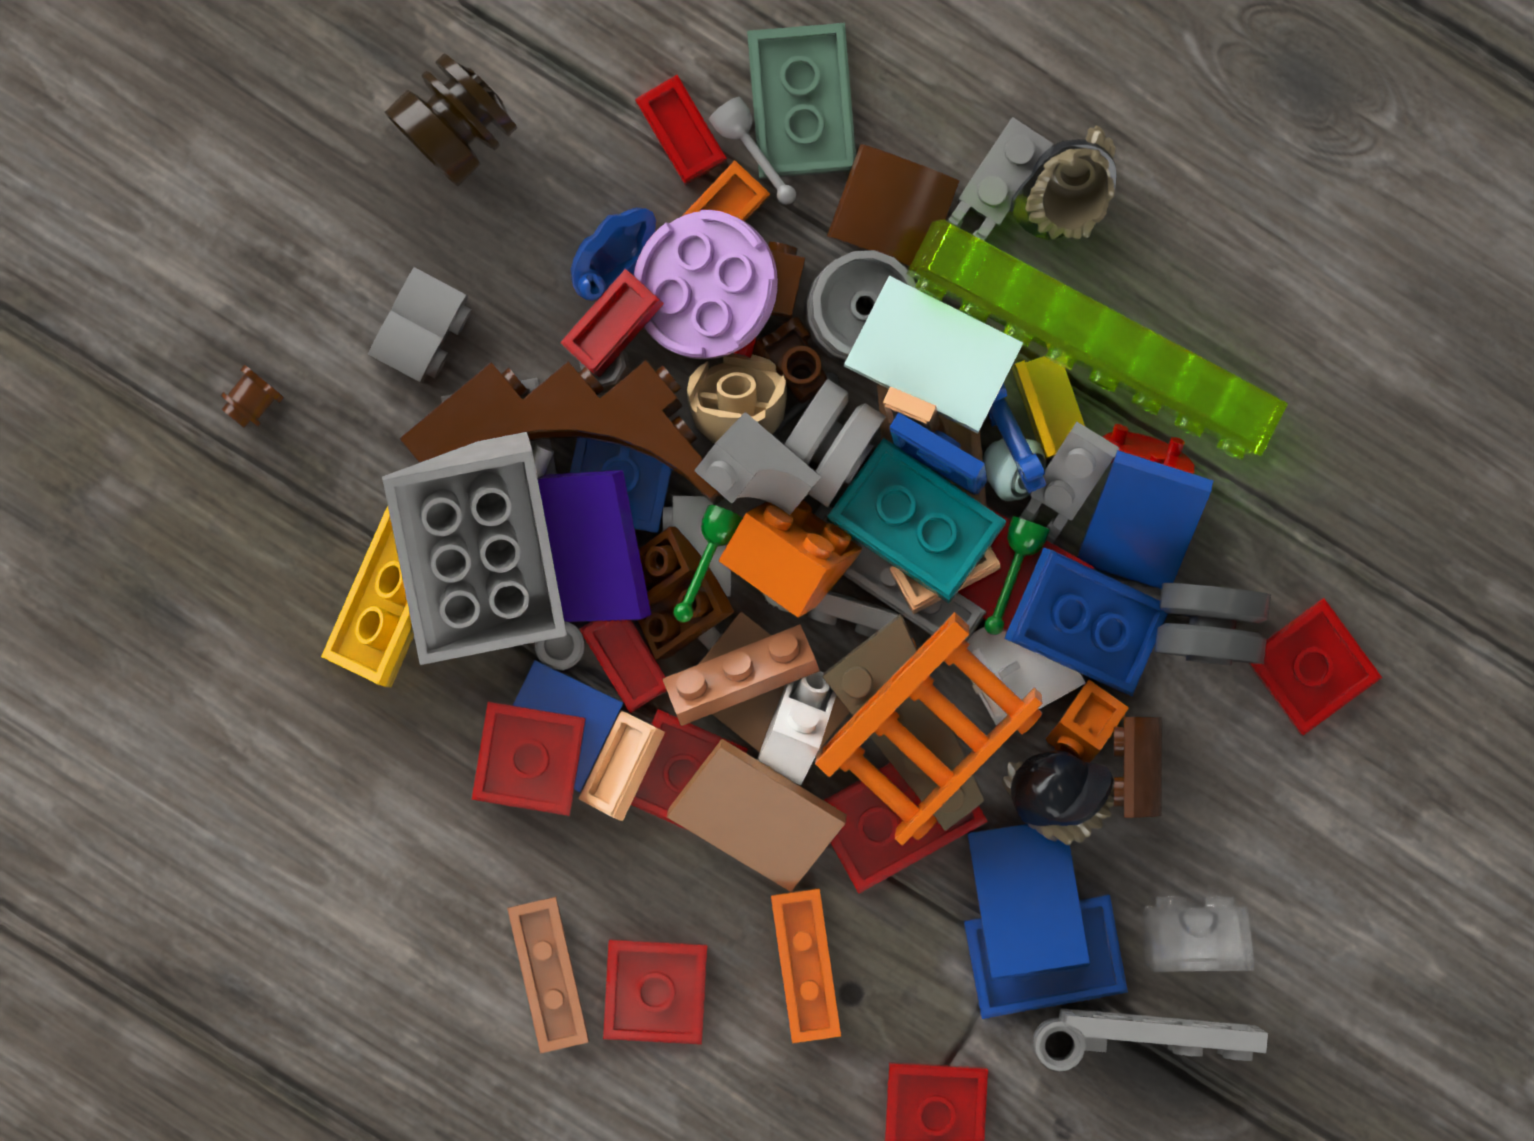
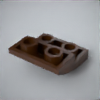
(890, 204)
(668, 570)
(1141, 783)

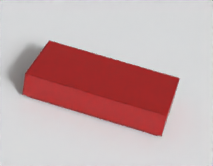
(680, 129)
(612, 323)
(625, 661)

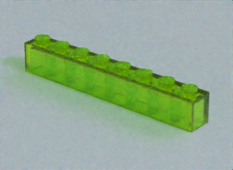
(1096, 339)

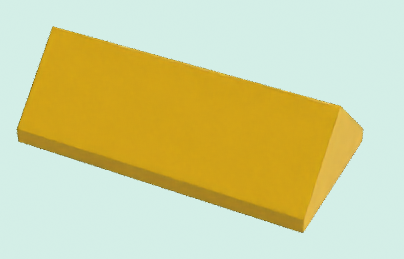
(375, 618)

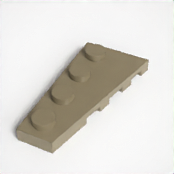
(862, 675)

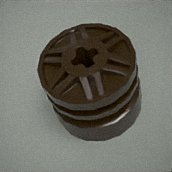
(451, 119)

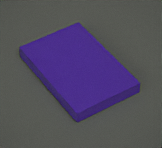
(594, 546)

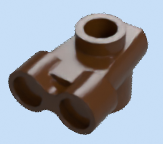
(791, 352)

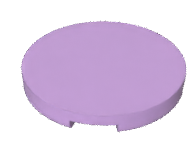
(713, 284)

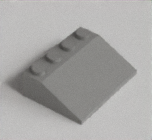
(475, 550)

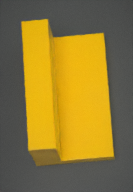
(1047, 401)

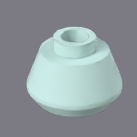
(1003, 472)

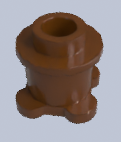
(249, 398)

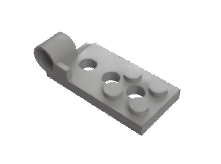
(1184, 1036)

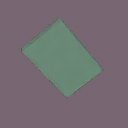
(802, 99)

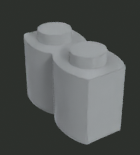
(419, 326)

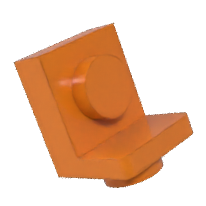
(1087, 722)

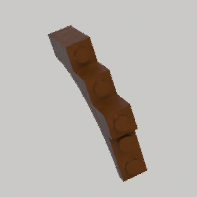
(566, 407)

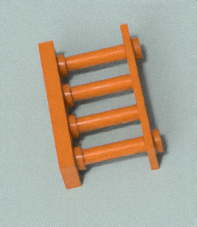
(914, 681)

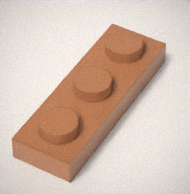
(741, 675)
(548, 974)

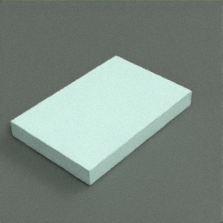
(933, 353)

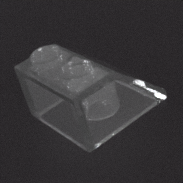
(1197, 935)

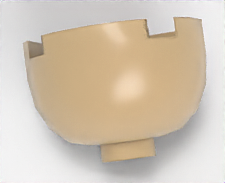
(736, 386)

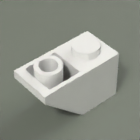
(798, 727)

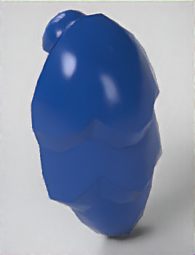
(610, 251)

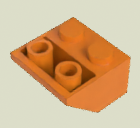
(790, 556)

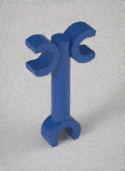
(1027, 463)

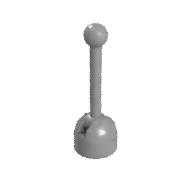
(734, 122)

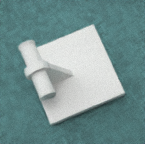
(1020, 671)

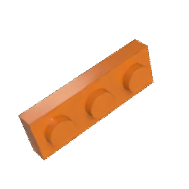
(805, 965)

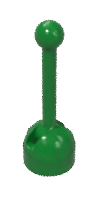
(717, 528)
(1025, 539)

